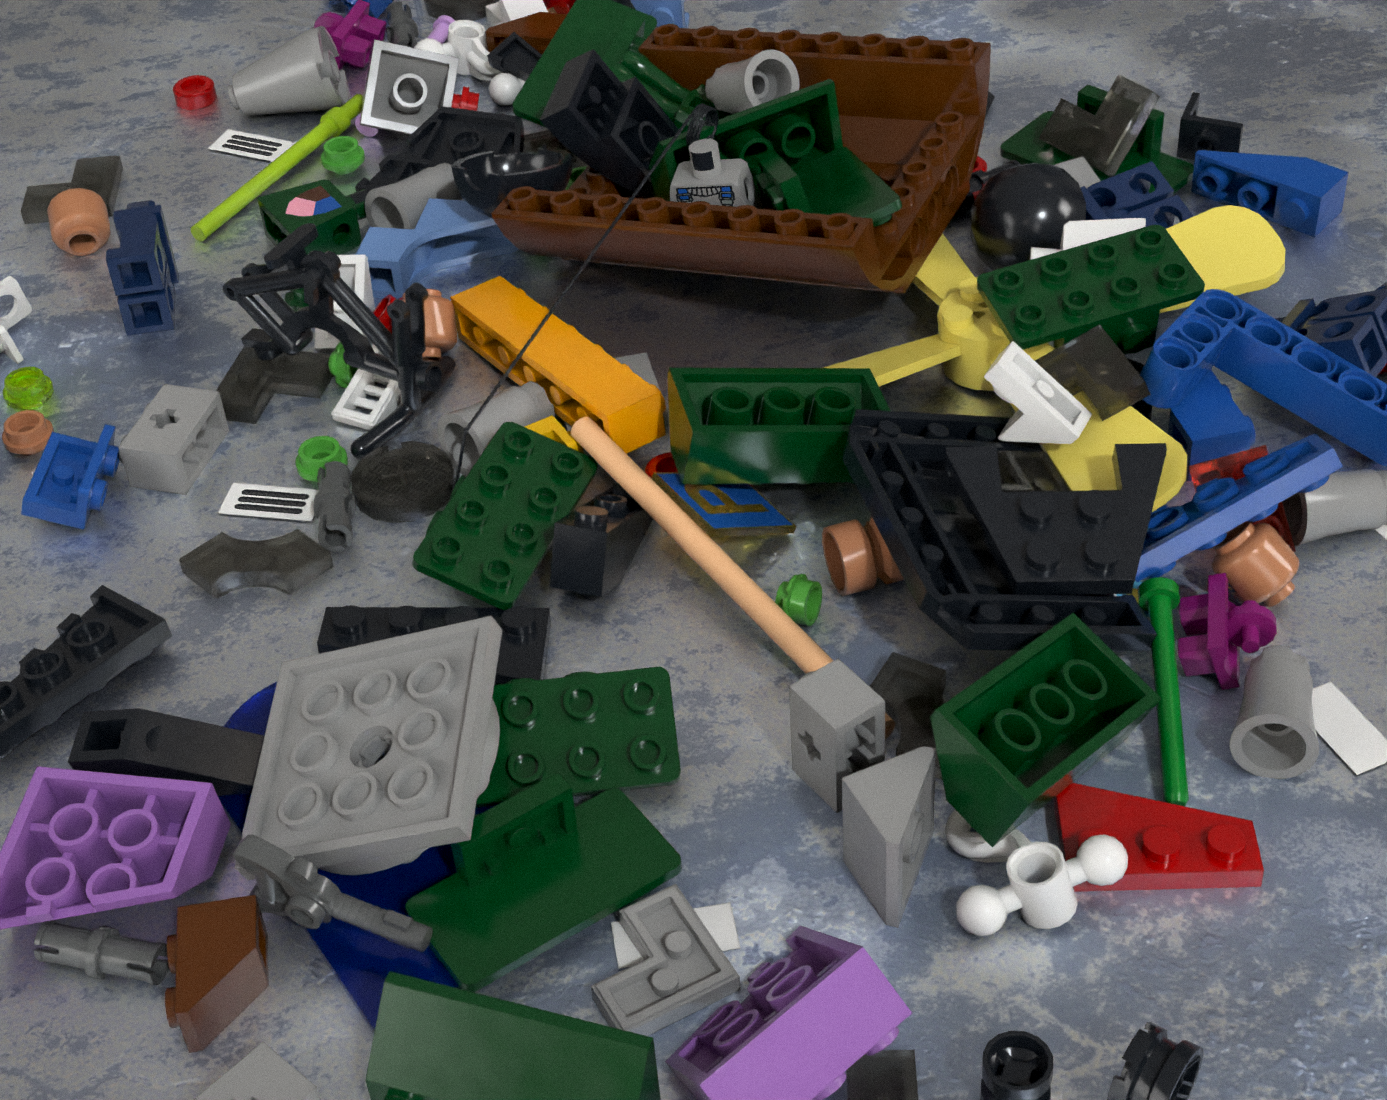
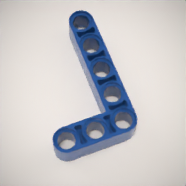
(1272, 361)

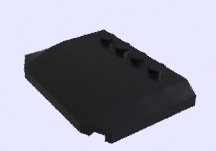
(940, 546)

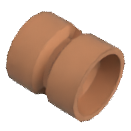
(857, 557)

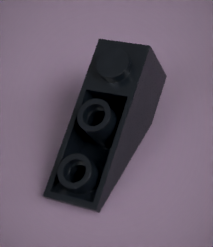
(597, 543)
(168, 748)

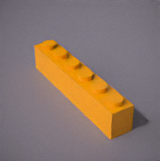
(571, 369)

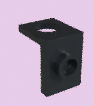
(1206, 133)

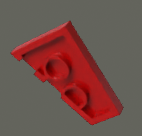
(1164, 841)

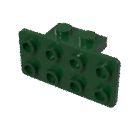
(588, 26)
(1028, 148)
(827, 186)
(1103, 282)
(504, 515)
(589, 729)
(539, 877)

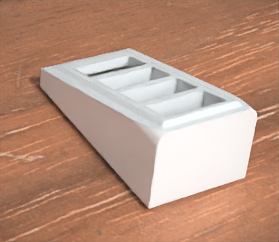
(360, 386)

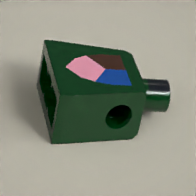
(315, 203)

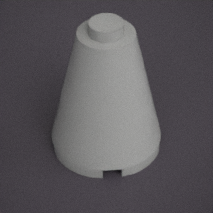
(292, 78)

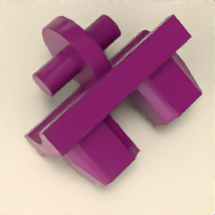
(353, 34)
(1227, 630)

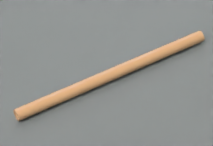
(704, 551)

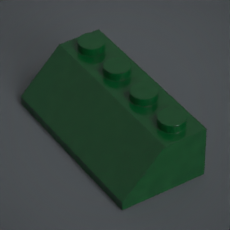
(794, 126)
(765, 423)
(1035, 726)
(478, 1047)

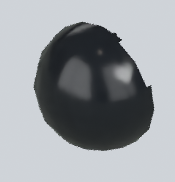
(488, 178)
(1023, 211)

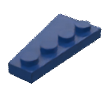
(1229, 503)

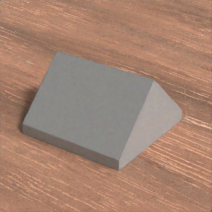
(406, 87)
(889, 827)

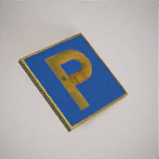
(725, 508)

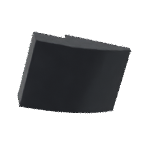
(607, 121)

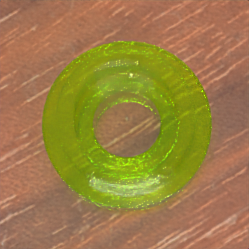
(27, 388)

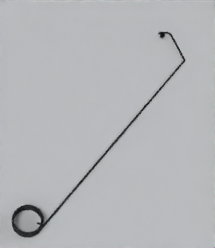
(705, 111)

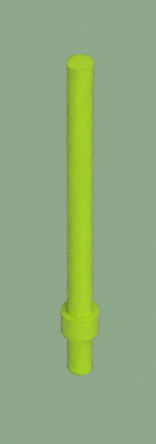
(331, 125)

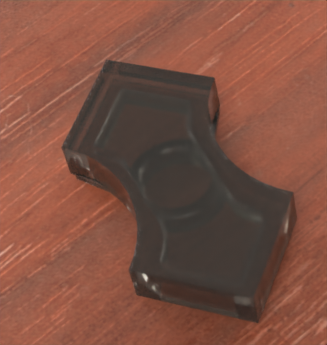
(237, 564)
(911, 696)

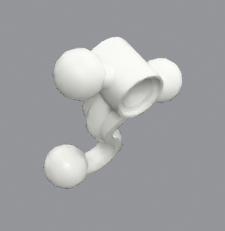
(469, 44)
(1037, 875)

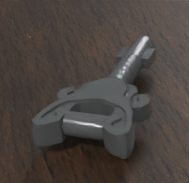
(296, 890)

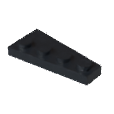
(521, 646)
(77, 663)

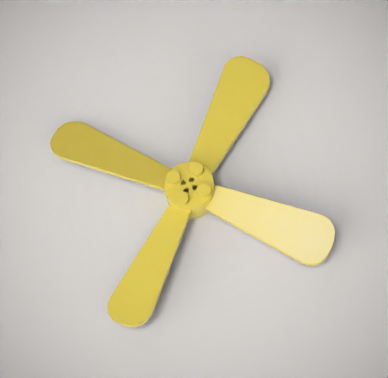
(1225, 245)

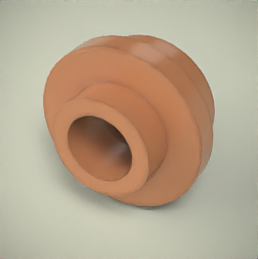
(26, 432)

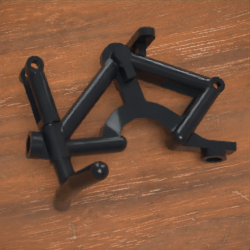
(319, 275)

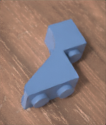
(444, 237)

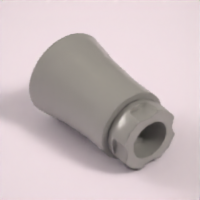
(752, 81)
(403, 202)
(515, 404)
(1342, 505)
(1275, 718)

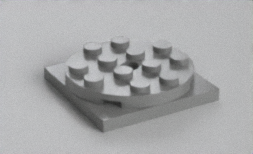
(379, 749)

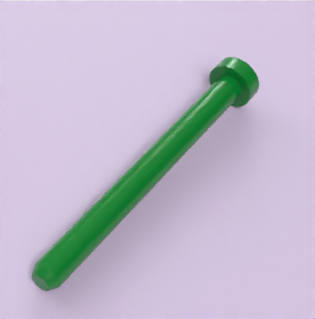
(1159, 598)

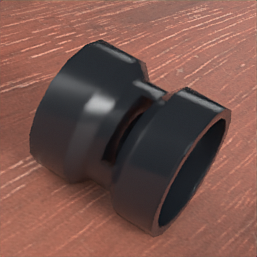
(1016, 1068)

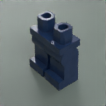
(1129, 197)
(143, 269)
(1347, 326)

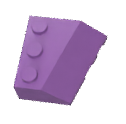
(106, 843)
(796, 1027)

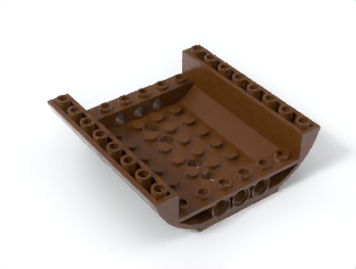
(903, 109)

